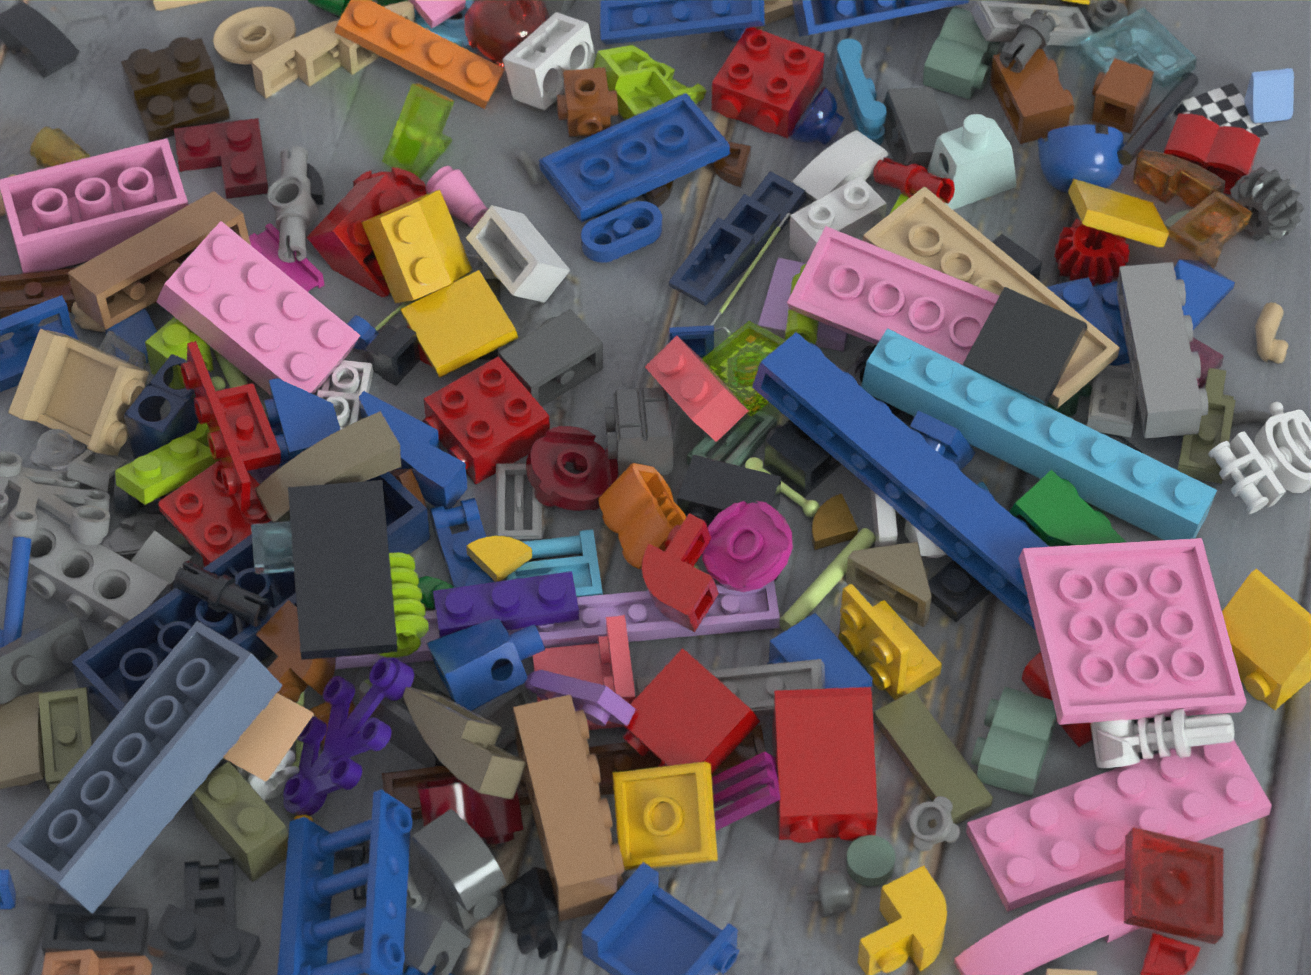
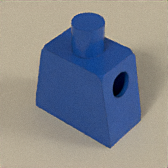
(483, 661)

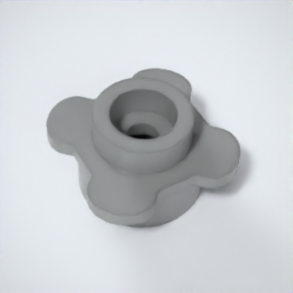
(922, 814)

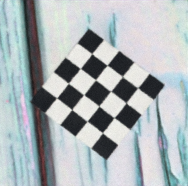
(1224, 107)

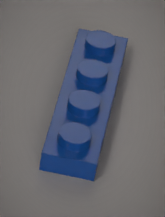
(655, 19)

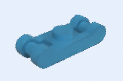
(859, 92)

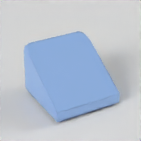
(1270, 95)

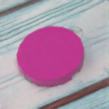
(747, 546)

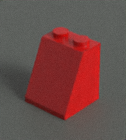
(825, 763)

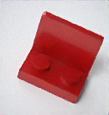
(209, 516)

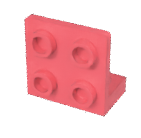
(599, 663)

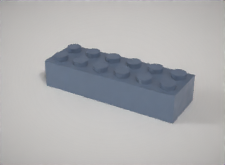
(145, 766)

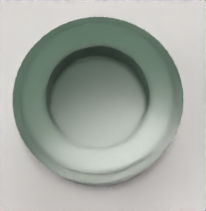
(870, 860)

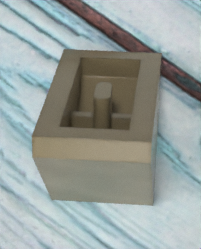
(895, 576)

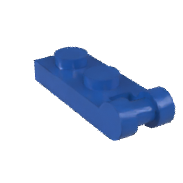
(459, 565)

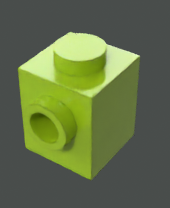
(173, 340)

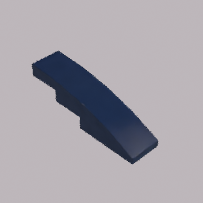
(736, 241)

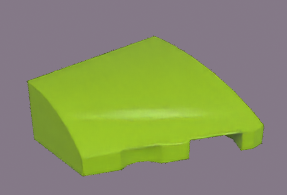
(641, 80)

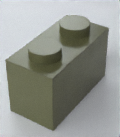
(241, 821)

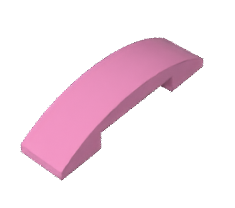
(1049, 932)

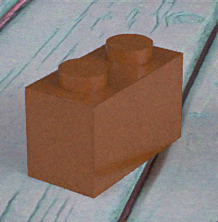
(1032, 97)

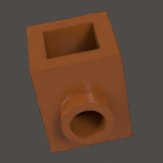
(1121, 95)

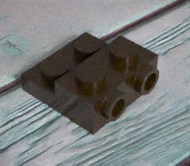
(174, 88)

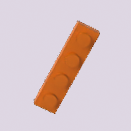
(420, 51)

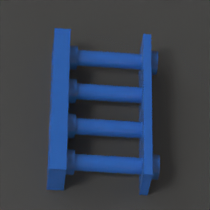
(311, 885)

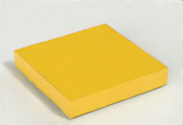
(1118, 213)
(459, 323)
(665, 816)

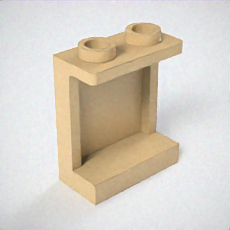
(78, 391)

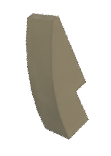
(346, 456)
(465, 743)

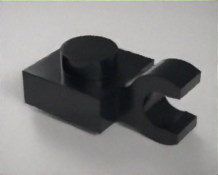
(529, 907)

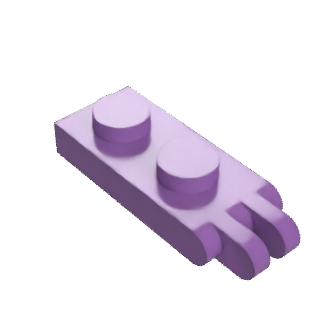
(596, 700)

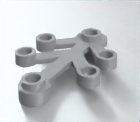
(87, 521)

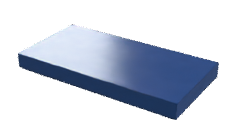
(634, 157)

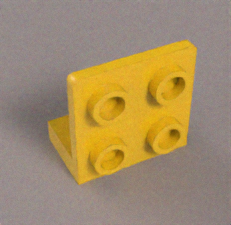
(885, 645)

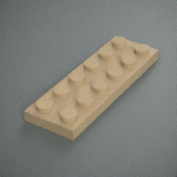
(941, 239)

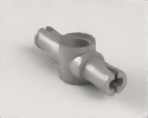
(293, 204)

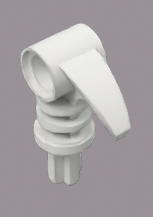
(1120, 741)

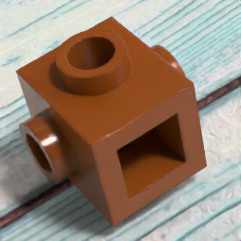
(586, 102)

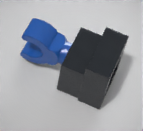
(390, 351)

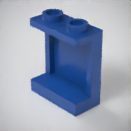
(656, 934)

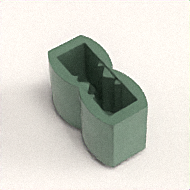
(960, 56)
(1016, 741)

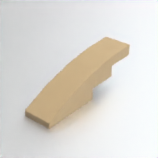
(315, 56)

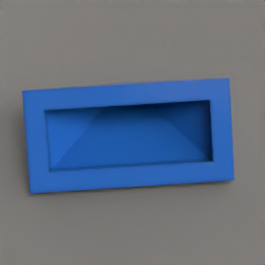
(1203, 288)

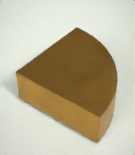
(833, 523)

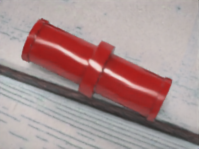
(912, 179)

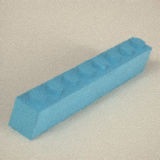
(1038, 438)

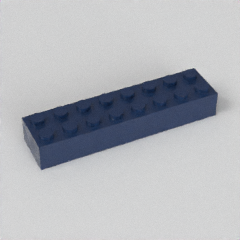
(130, 655)

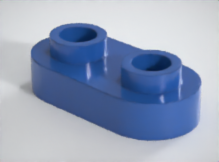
(619, 231)

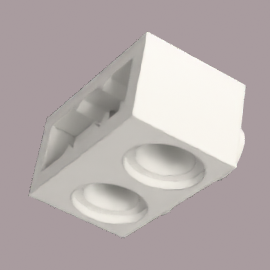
(539, 61)
(848, 209)

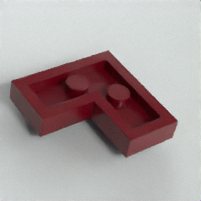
(228, 145)

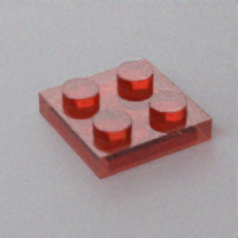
(1174, 885)

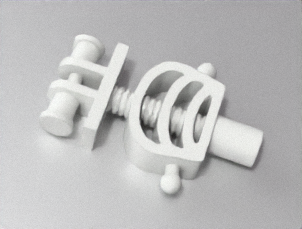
(1274, 463)

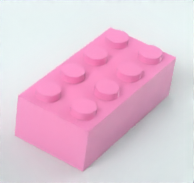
(90, 204)
(256, 314)

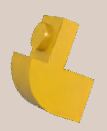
(915, 928)

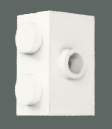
(517, 254)

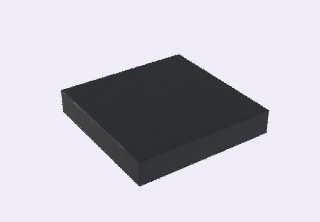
(1025, 345)

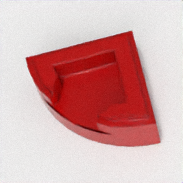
(1169, 956)

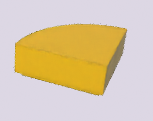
(499, 555)

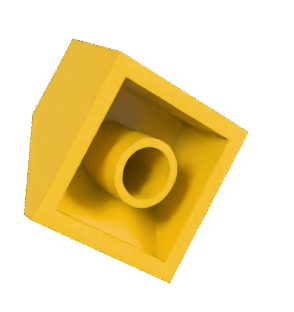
(417, 247)
(1269, 640)

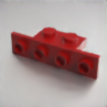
(236, 425)

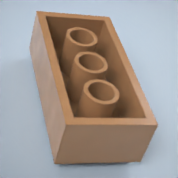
(568, 806)

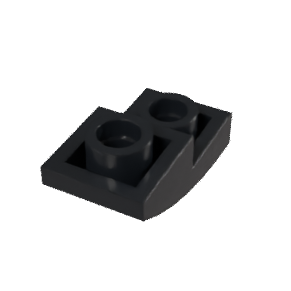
(37, 37)

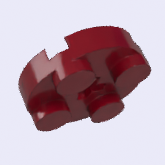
(564, 489)

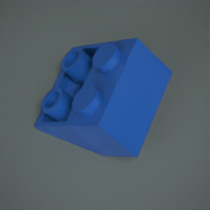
(298, 418)

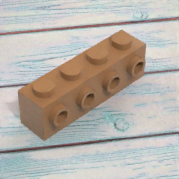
(137, 268)

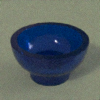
(819, 120)

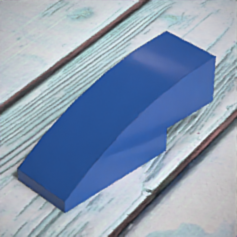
(436, 472)

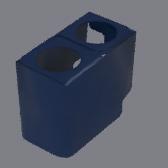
(143, 417)

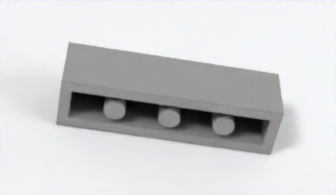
(1160, 350)

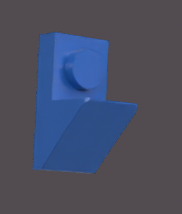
(944, 439)

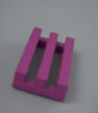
(738, 781)

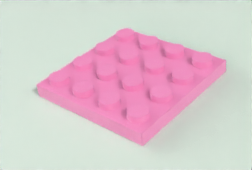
(1131, 630)

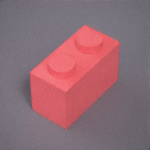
(696, 389)

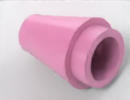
(458, 195)

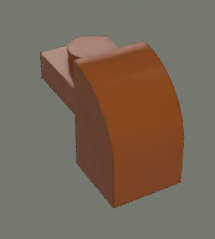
(295, 675)

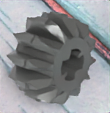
(1271, 203)

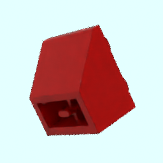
(343, 239)

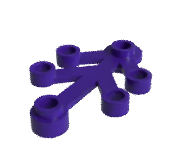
(309, 788)

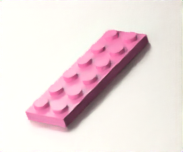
(873, 289)
(1083, 827)

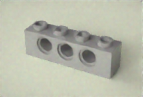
(103, 574)

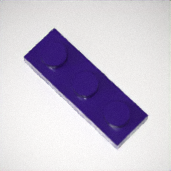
(515, 602)

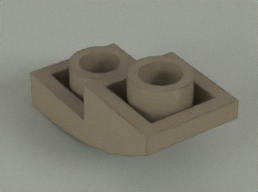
(21, 742)

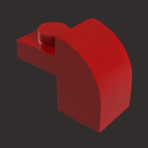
(673, 581)

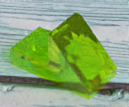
(418, 131)

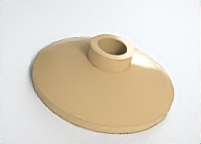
(253, 34)

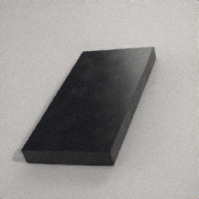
(342, 570)

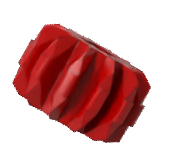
(1090, 253)

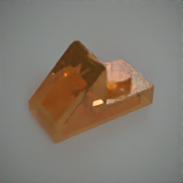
(1209, 227)

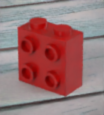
(767, 82)
(486, 419)
(688, 716)

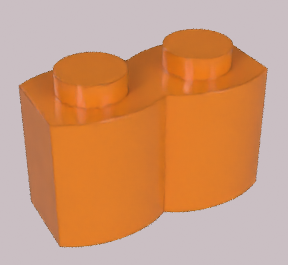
(640, 511)

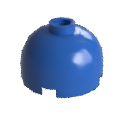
(1080, 155)

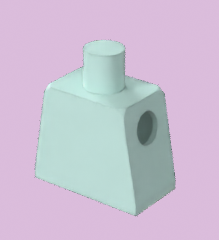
(975, 159)

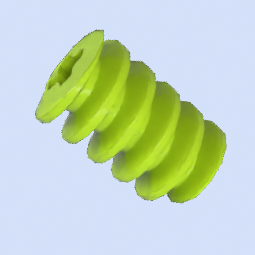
(407, 605)

